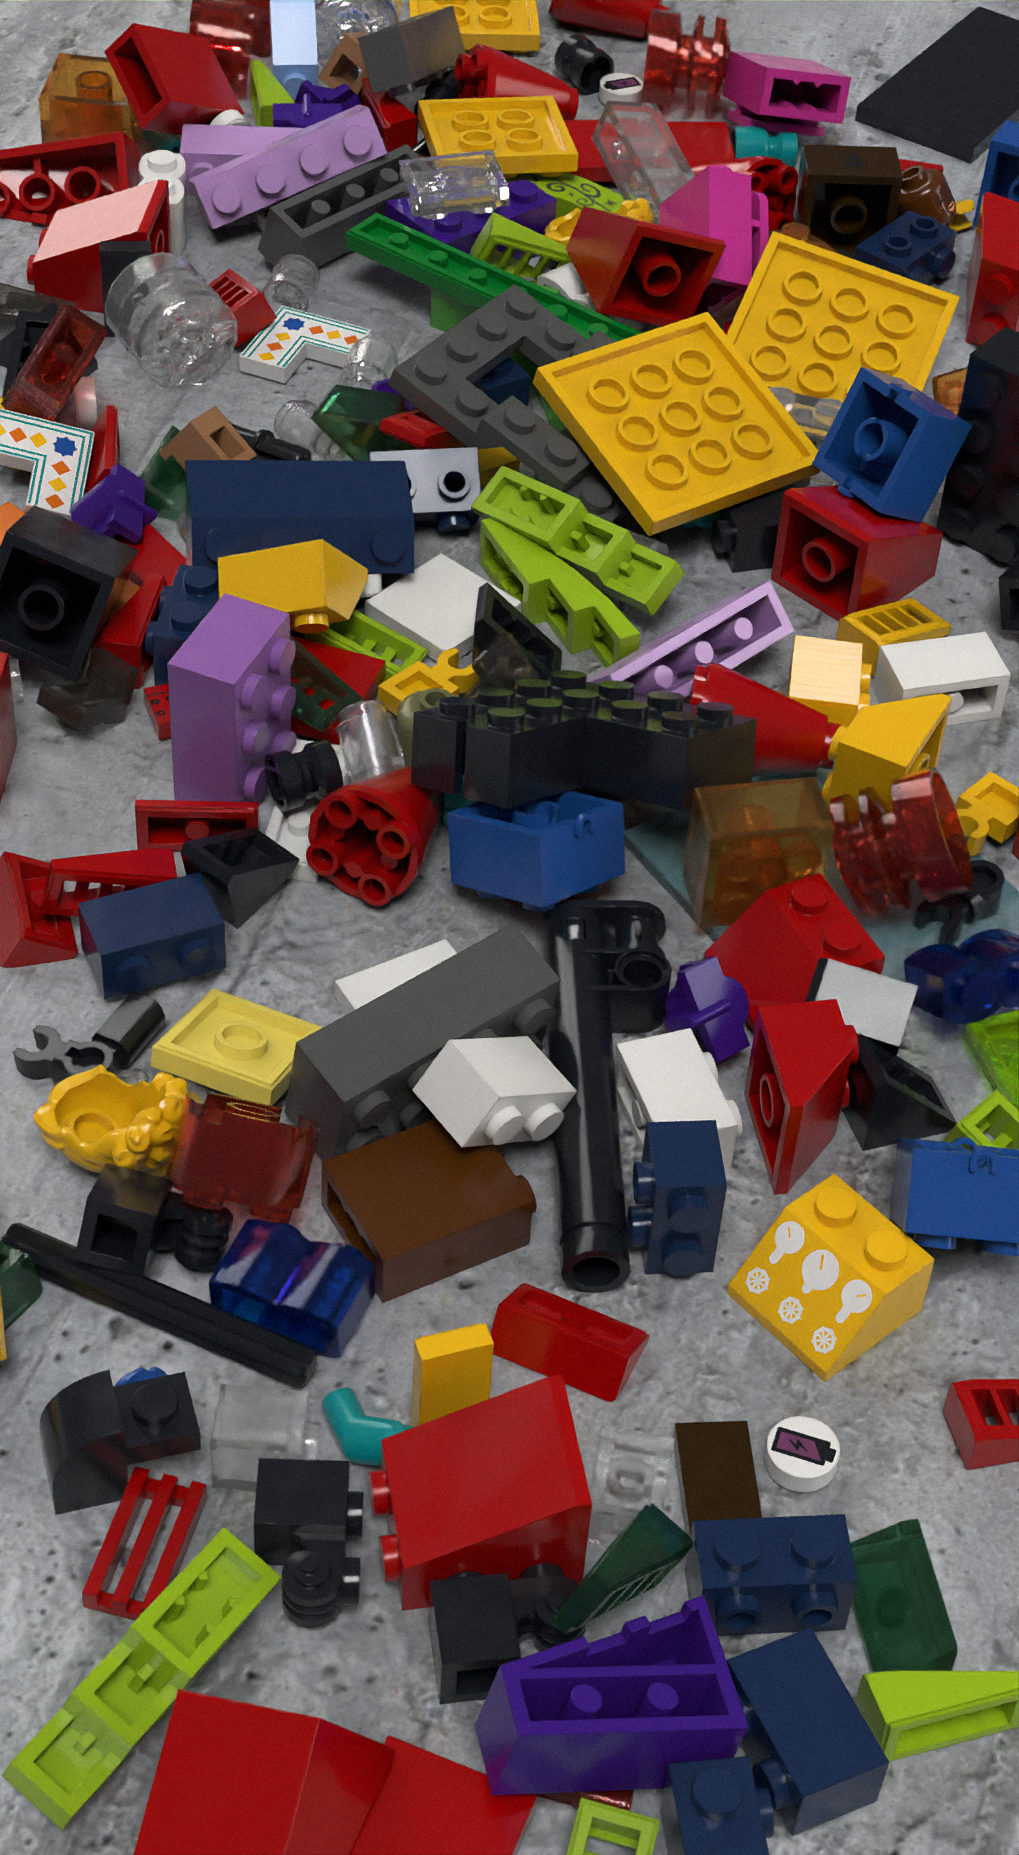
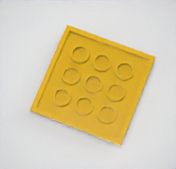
(824, 316)
(677, 422)

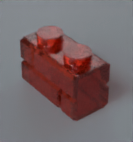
(55, 364)

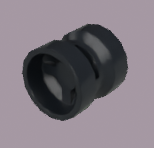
(583, 63)
(303, 774)

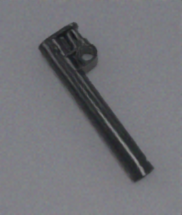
(606, 987)

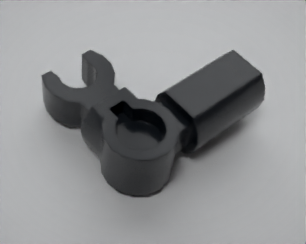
(966, 906)
(112, 1045)

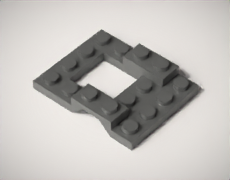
(442, 387)

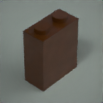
(426, 1206)

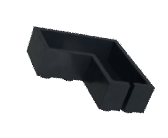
(983, 482)
(579, 735)

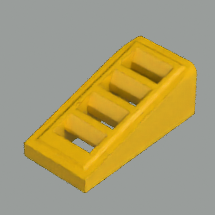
(890, 624)

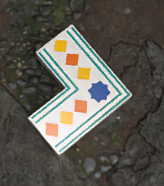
(297, 336)
(52, 453)

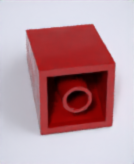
(69, 250)
(642, 266)
(993, 271)
(849, 554)
(483, 1492)
(258, 1782)

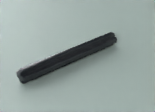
(168, 1308)

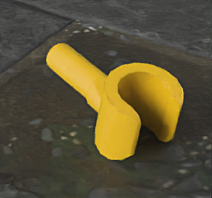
(959, 220)

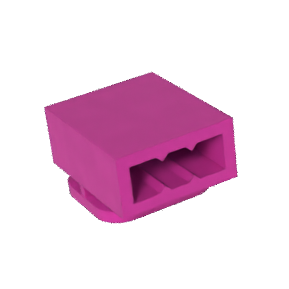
(784, 93)
(724, 208)

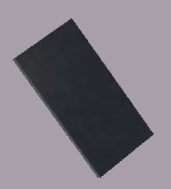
(954, 89)

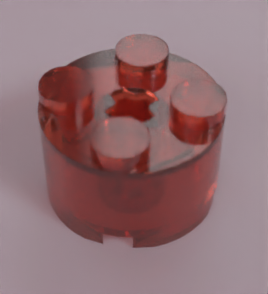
(229, 33)
(241, 1155)

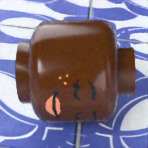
(926, 194)

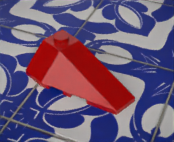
(65, 173)

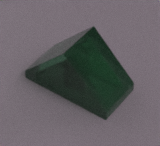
(353, 420)

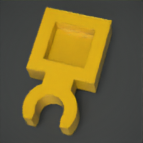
(421, 677)
(988, 809)

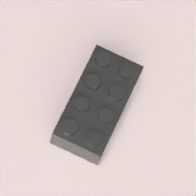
(363, 1066)

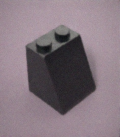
(58, 590)

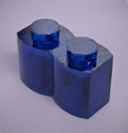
(967, 979)
(295, 1285)

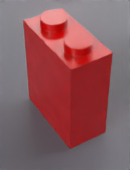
(170, 78)

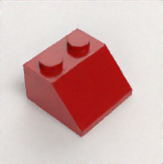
(784, 935)
(798, 1084)

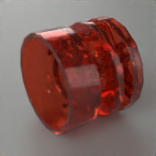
(685, 60)
(886, 847)

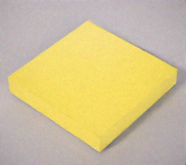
(233, 1047)

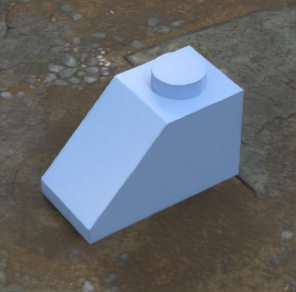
(293, 43)

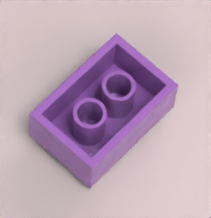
(231, 701)

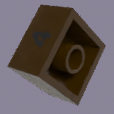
(847, 193)

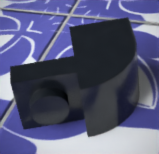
(101, 1428)

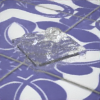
(453, 184)

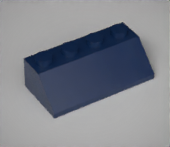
(277, 503)

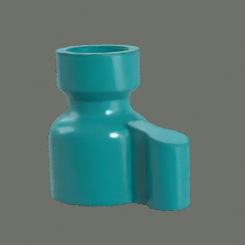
(756, 141)

